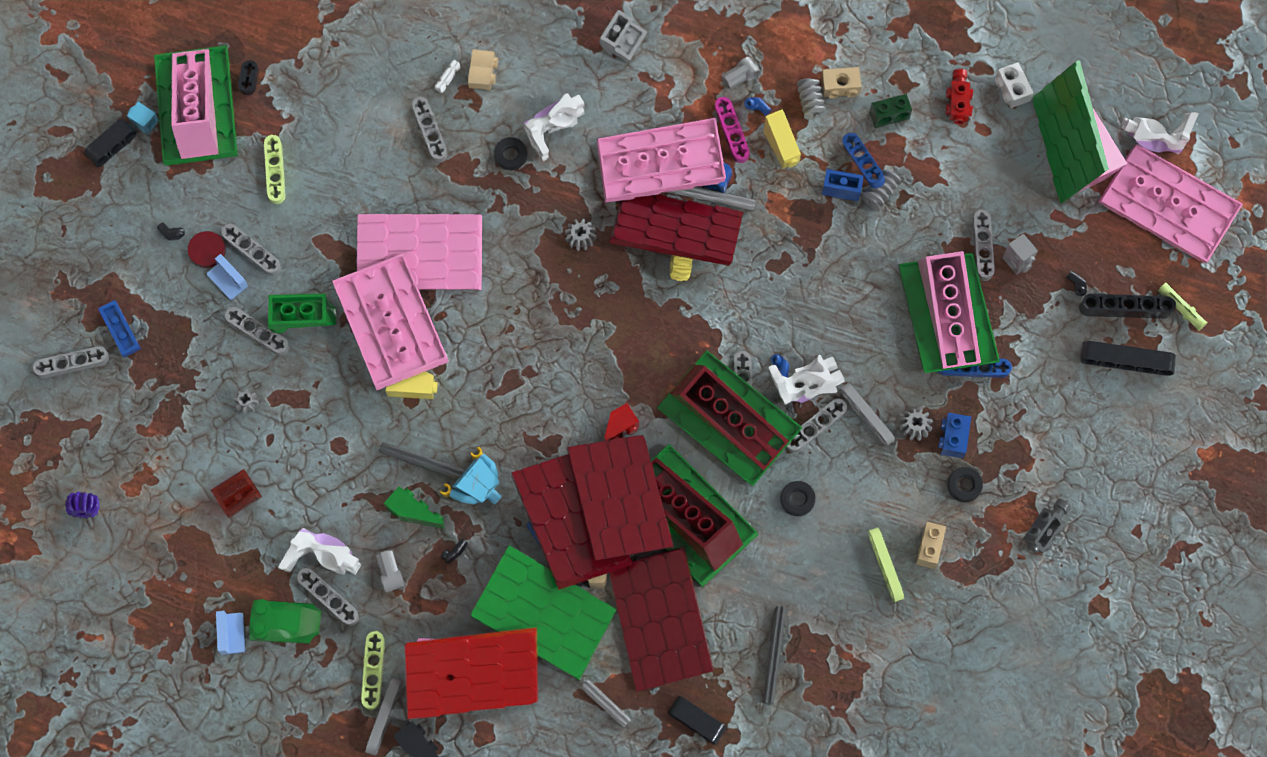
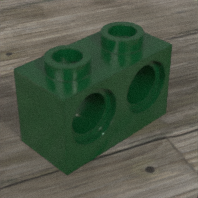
(890, 111)

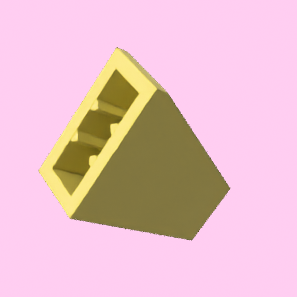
(781, 139)
(418, 386)

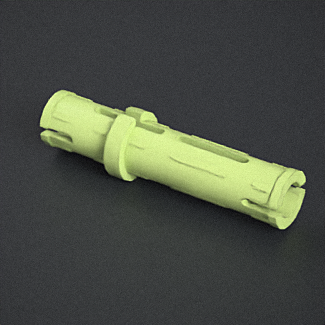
(1187, 312)

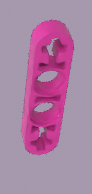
(733, 129)

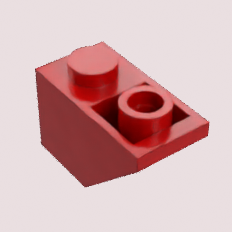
(621, 422)

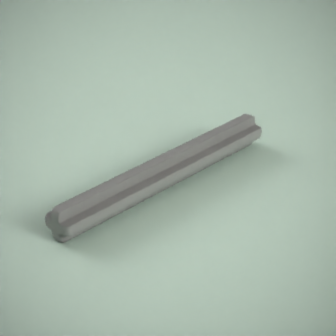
(717, 197)

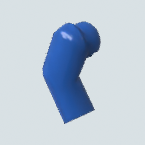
(757, 104)
(781, 363)

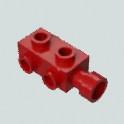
(959, 98)

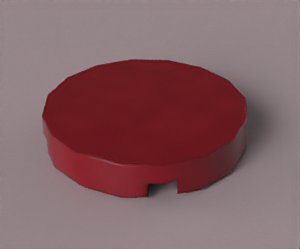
(205, 248)

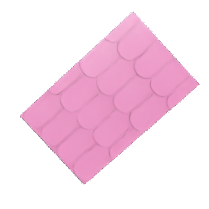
(660, 160)
(1170, 203)
(438, 248)
(390, 321)

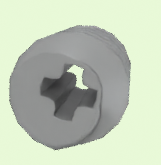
(810, 98)
(874, 196)

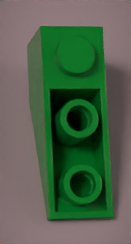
(408, 509)

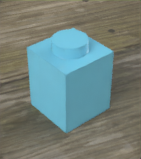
(142, 117)

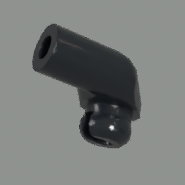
(172, 233)
(1079, 283)
(455, 553)

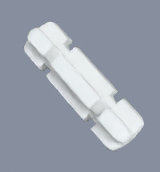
(447, 76)

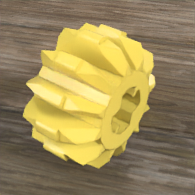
(680, 268)

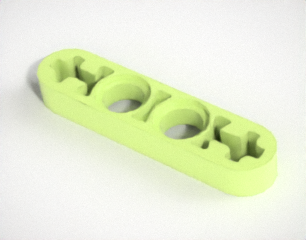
(274, 169)
(886, 565)
(373, 670)

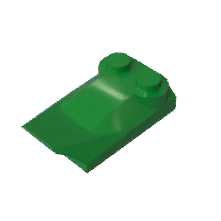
(299, 311)
(284, 622)

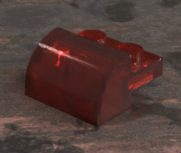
(236, 493)

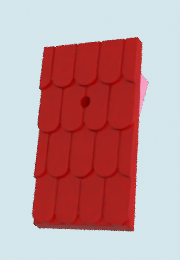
(471, 673)

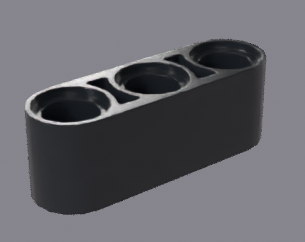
(110, 143)
(697, 720)

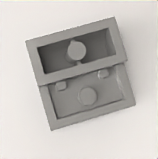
(622, 36)

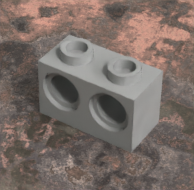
(1020, 254)

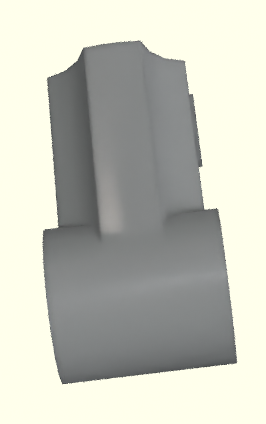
(743, 71)
(391, 576)

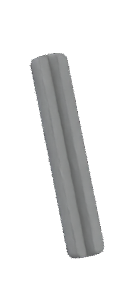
(606, 703)

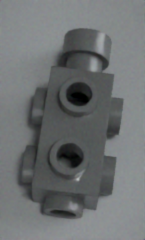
(1046, 527)

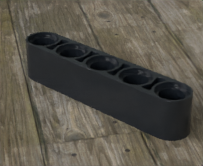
(1119, 310)
(1128, 358)

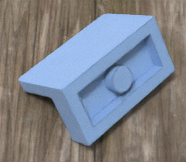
(227, 278)
(230, 633)

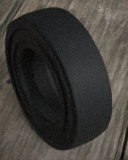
(510, 142)
(965, 472)
(797, 486)

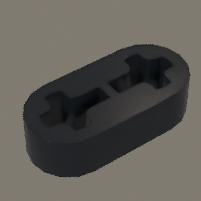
(252, 78)

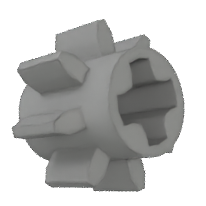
(242, 397)

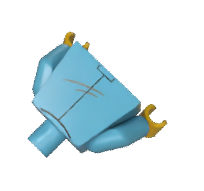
(476, 482)

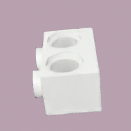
(1018, 84)

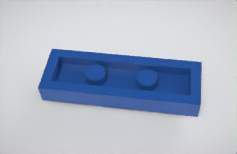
(119, 328)

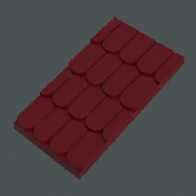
(678, 228)
(619, 497)
(559, 523)
(661, 619)

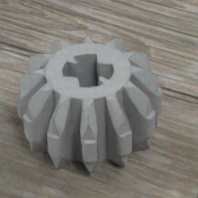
(587, 238)
(918, 430)

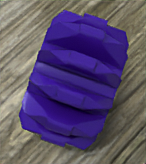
(82, 505)

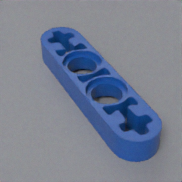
(860, 161)
(975, 372)

